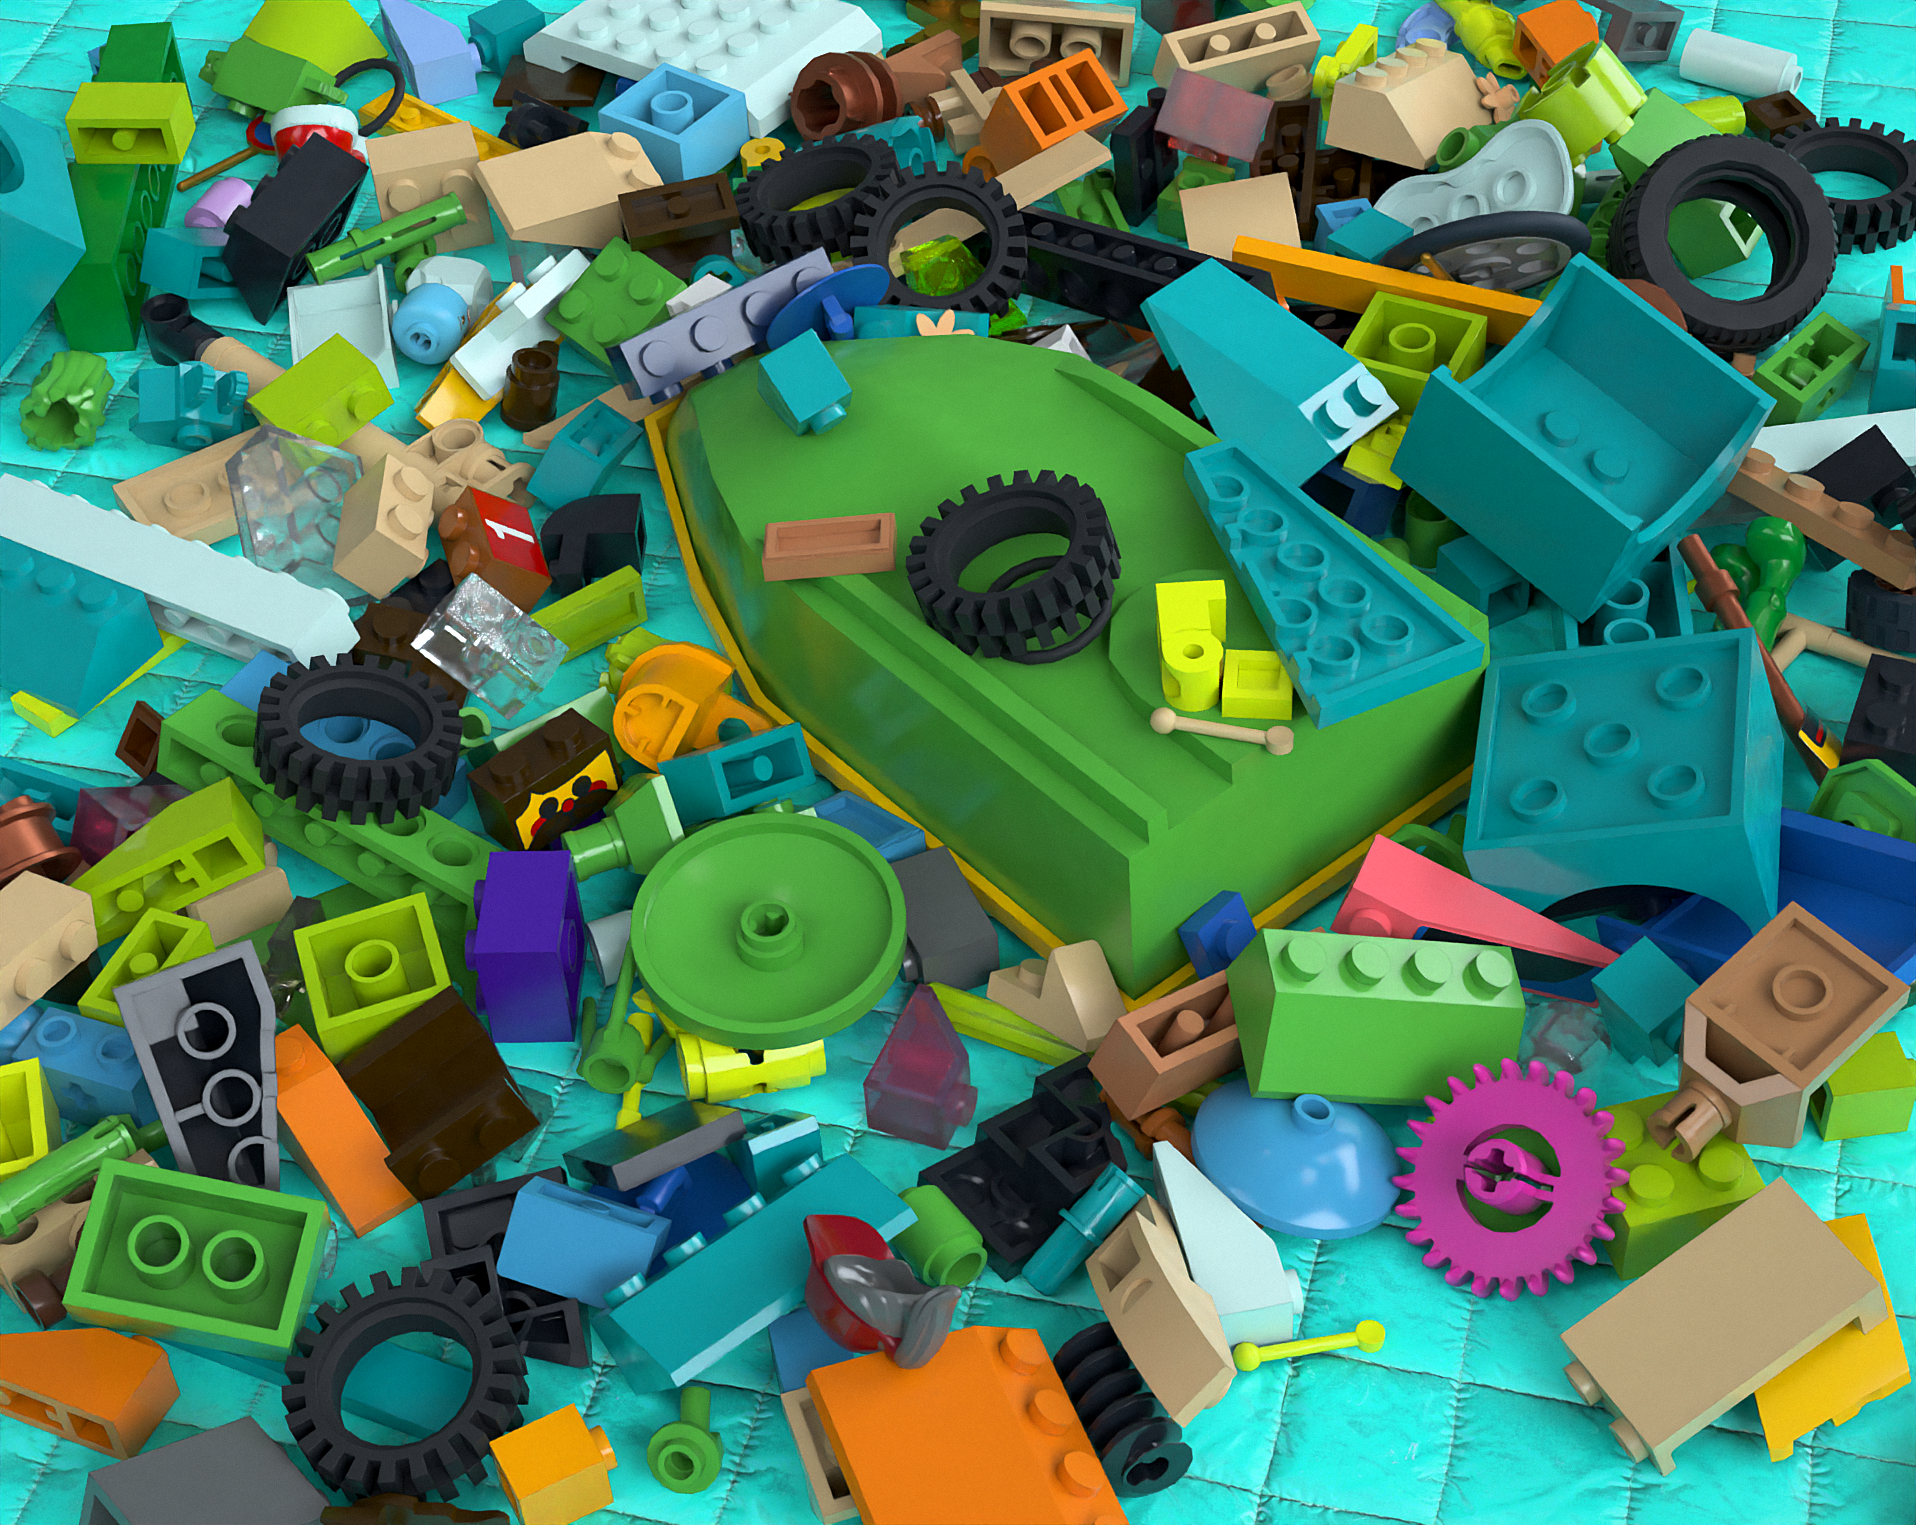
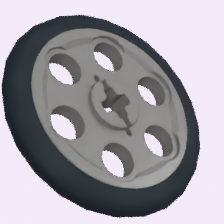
(1496, 249)

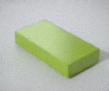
(596, 612)

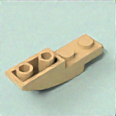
(1161, 1313)

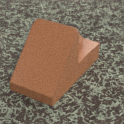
(927, 66)

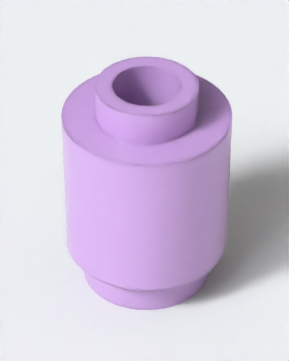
(218, 203)

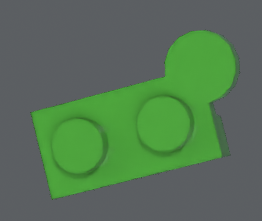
(1092, 200)

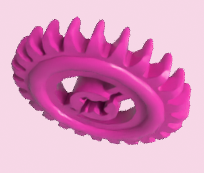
(1458, 1144)

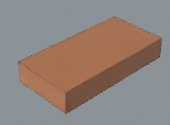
(830, 547)

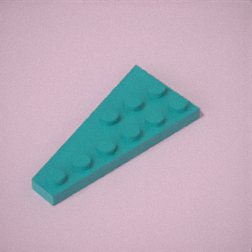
(1329, 603)

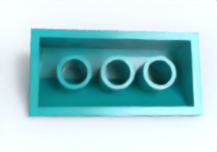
(68, 630)
(738, 1278)

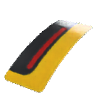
(1820, 739)

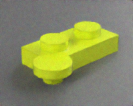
(1351, 54)

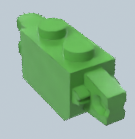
(267, 80)

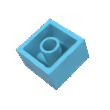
(681, 121)

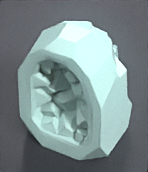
(462, 275)

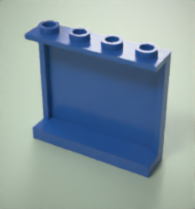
(1837, 872)

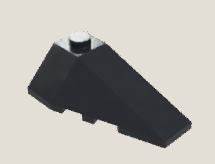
(210, 1062)

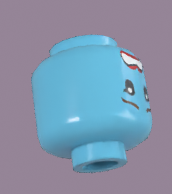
(431, 323)

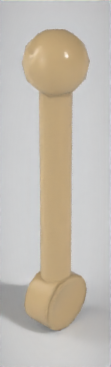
(1277, 739)

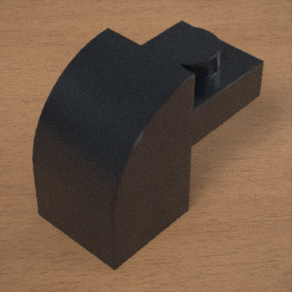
(593, 540)

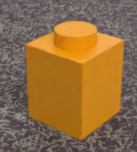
(555, 1468)

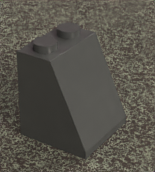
(206, 1479)

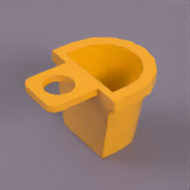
(676, 703)

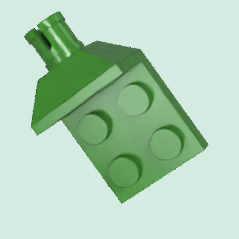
(643, 828)

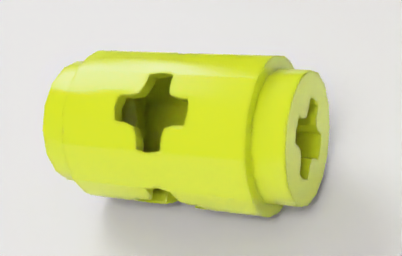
(724, 1074)

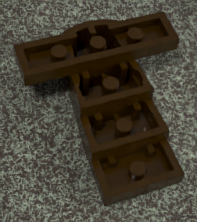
(1315, 174)

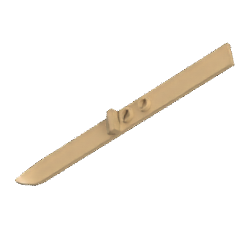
(1024, 182)

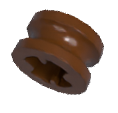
(930, 115)

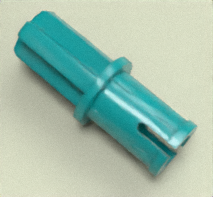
(1084, 1228)

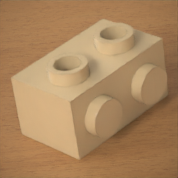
(384, 527)

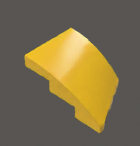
(1839, 1372)

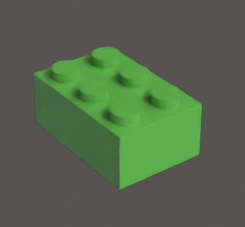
(197, 1260)

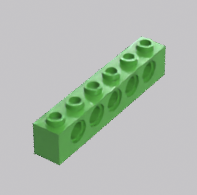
(391, 861)

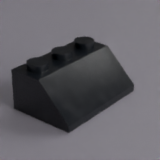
(288, 218)

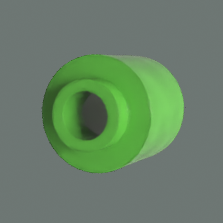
(942, 1241)

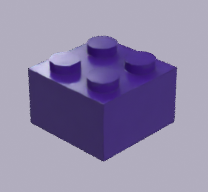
(528, 946)

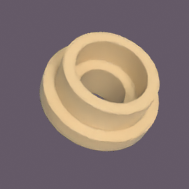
(1290, 84)

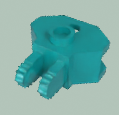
(188, 405)

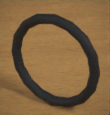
(396, 99)
(1061, 651)

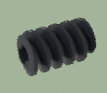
(1121, 1414)

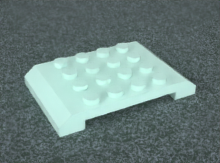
(732, 42)

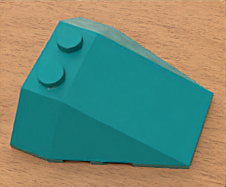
(1264, 372)

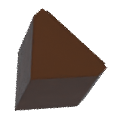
(141, 740)

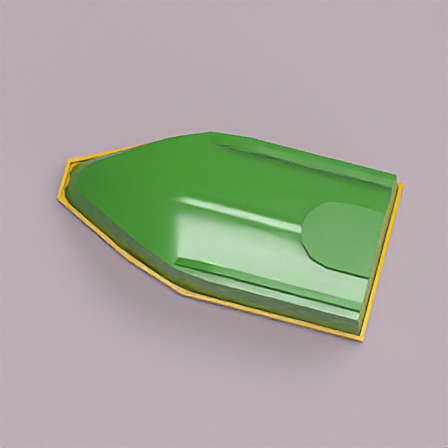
(1048, 771)

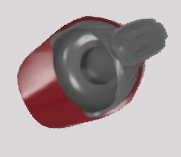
(869, 1297)

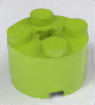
(1586, 99)

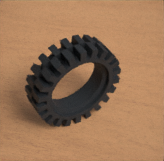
(1867, 154)
(798, 176)
(957, 192)
(1036, 606)
(347, 782)
(390, 1311)

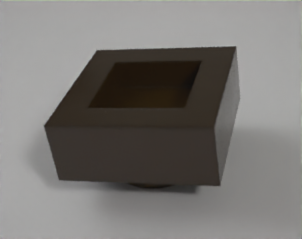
(1774, 114)

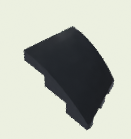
(1031, 1165)
(467, 1239)

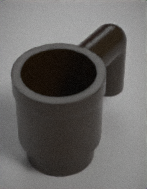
(531, 387)

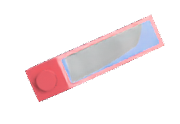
(1418, 899)

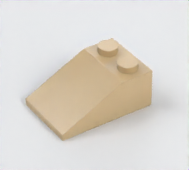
(566, 188)

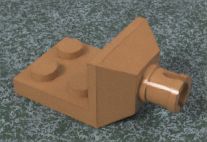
(1772, 1034)

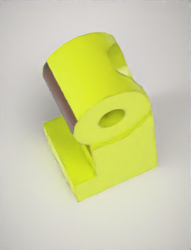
(1189, 642)

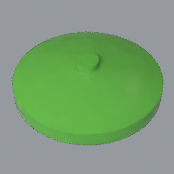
(769, 931)

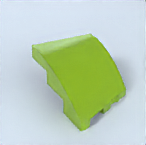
(317, 30)

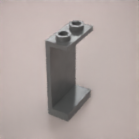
(1640, 28)

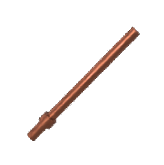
(1720, 595)

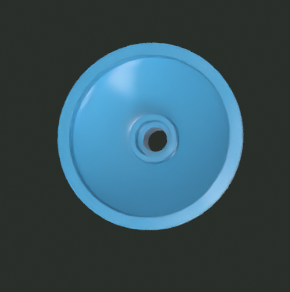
(1297, 1162)

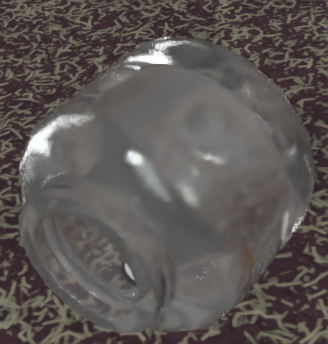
(1565, 1039)

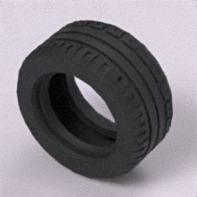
(1779, 199)

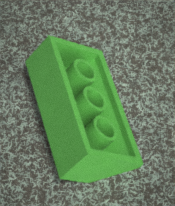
(1371, 1015)

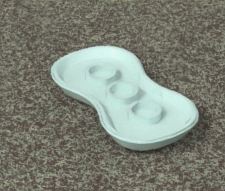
(1515, 171)

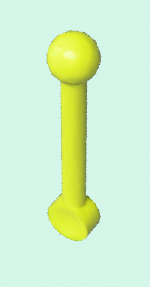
(1367, 1337)

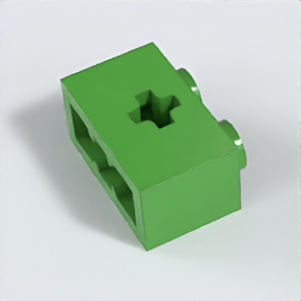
(1811, 370)

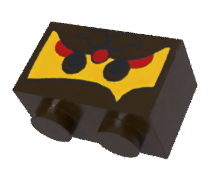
(546, 782)

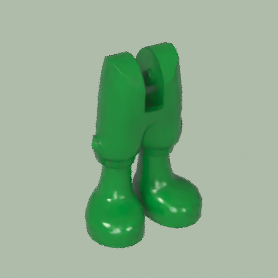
(1764, 572)

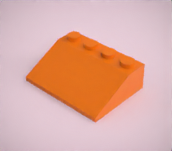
(965, 1437)

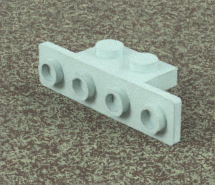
(519, 324)

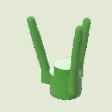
(616, 1053)

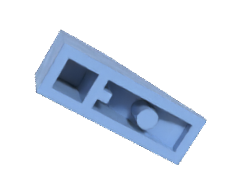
(430, 52)

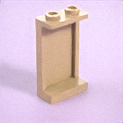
(1718, 1322)

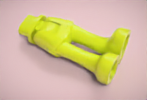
(1486, 34)

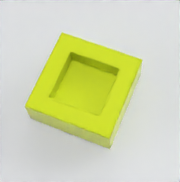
(1256, 686)

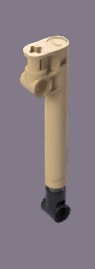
(447, 455)

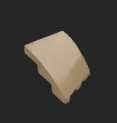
(1245, 207)

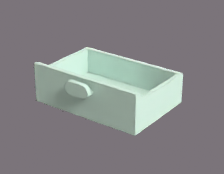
(353, 308)

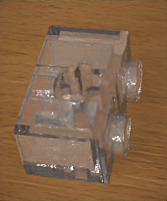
(490, 646)

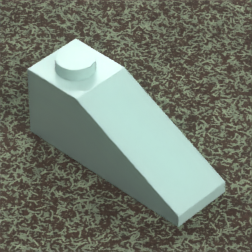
(1227, 1254)

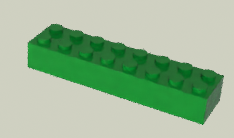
(116, 207)

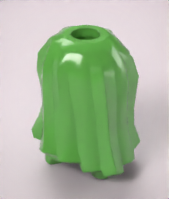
(66, 402)

